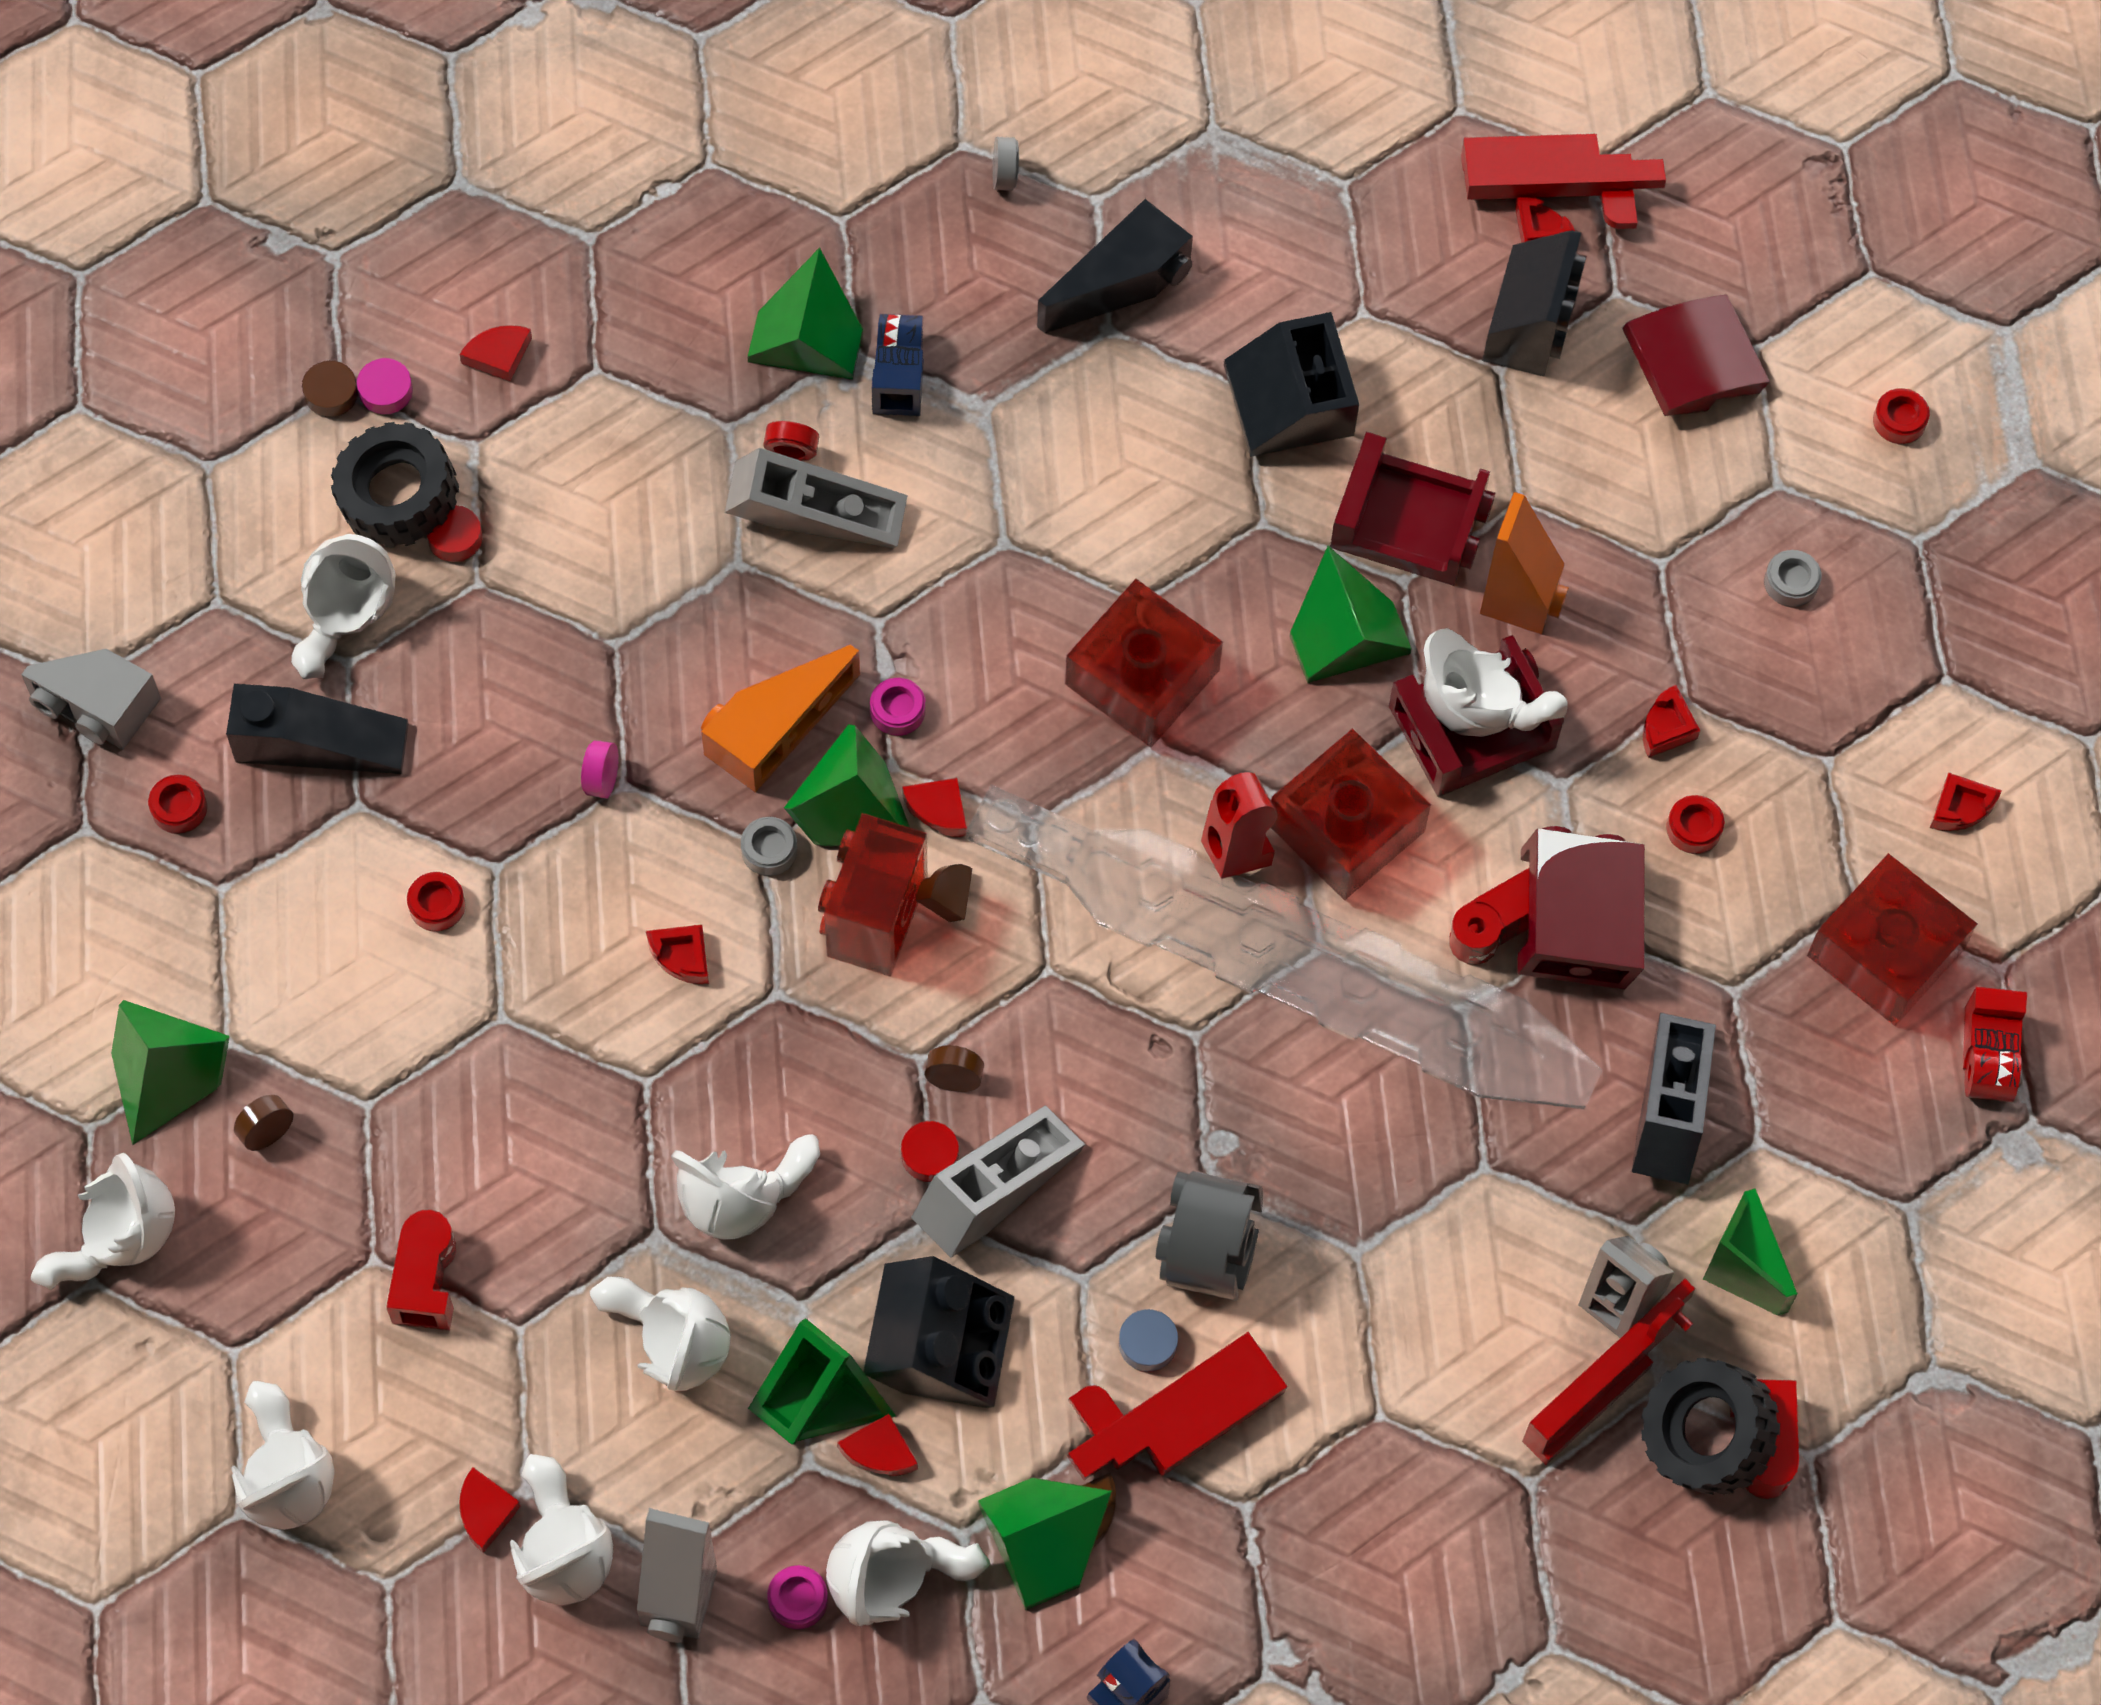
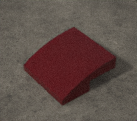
(1695, 355)

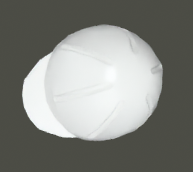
(343, 591)
(1474, 691)
(739, 1198)
(122, 1226)
(680, 1334)
(289, 1474)
(568, 1548)
(884, 1566)

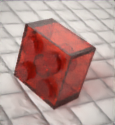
(1143, 662)
(1349, 814)
(874, 893)
(1891, 939)

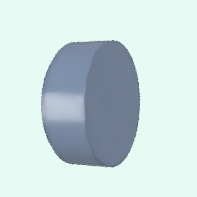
(1148, 1340)

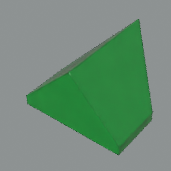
(808, 325)
(1345, 623)
(842, 787)
(163, 1065)
(1751, 1260)
(816, 1389)
(1045, 1534)

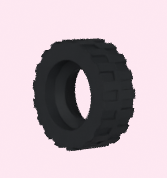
(378, 450)
(1753, 1435)

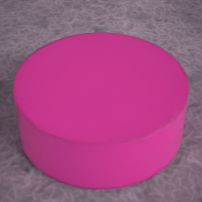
(384, 386)
(897, 706)
(599, 769)
(797, 1597)

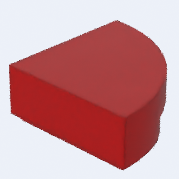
(1538, 220)
(497, 350)
(1668, 723)
(1963, 803)
(937, 806)
(680, 952)
(879, 1449)
(485, 1509)

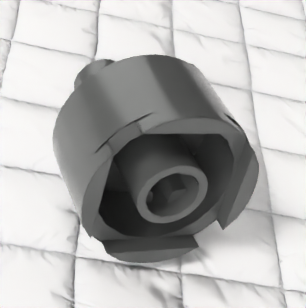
(1210, 1235)

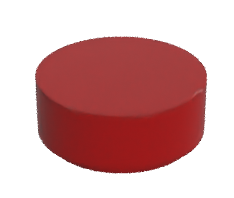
(1901, 416)
(791, 440)
(457, 537)
(177, 804)
(1695, 824)
(436, 901)
(928, 1149)

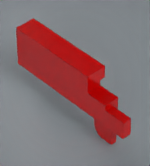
(1558, 168)
(1606, 1378)
(1180, 1416)

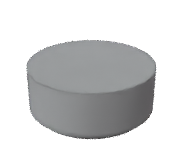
(1005, 163)
(1792, 578)
(769, 846)

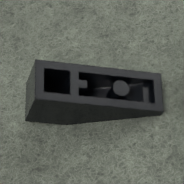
(1121, 270)
(312, 731)
(1674, 1099)

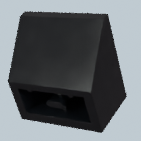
(1535, 303)
(1293, 386)
(938, 1332)

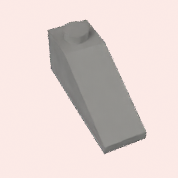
(813, 500)
(994, 1180)
(1625, 1283)
(675, 1575)

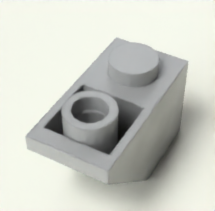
(95, 691)

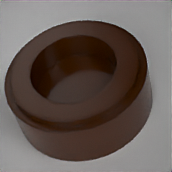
(330, 388)
(954, 1068)
(263, 1122)

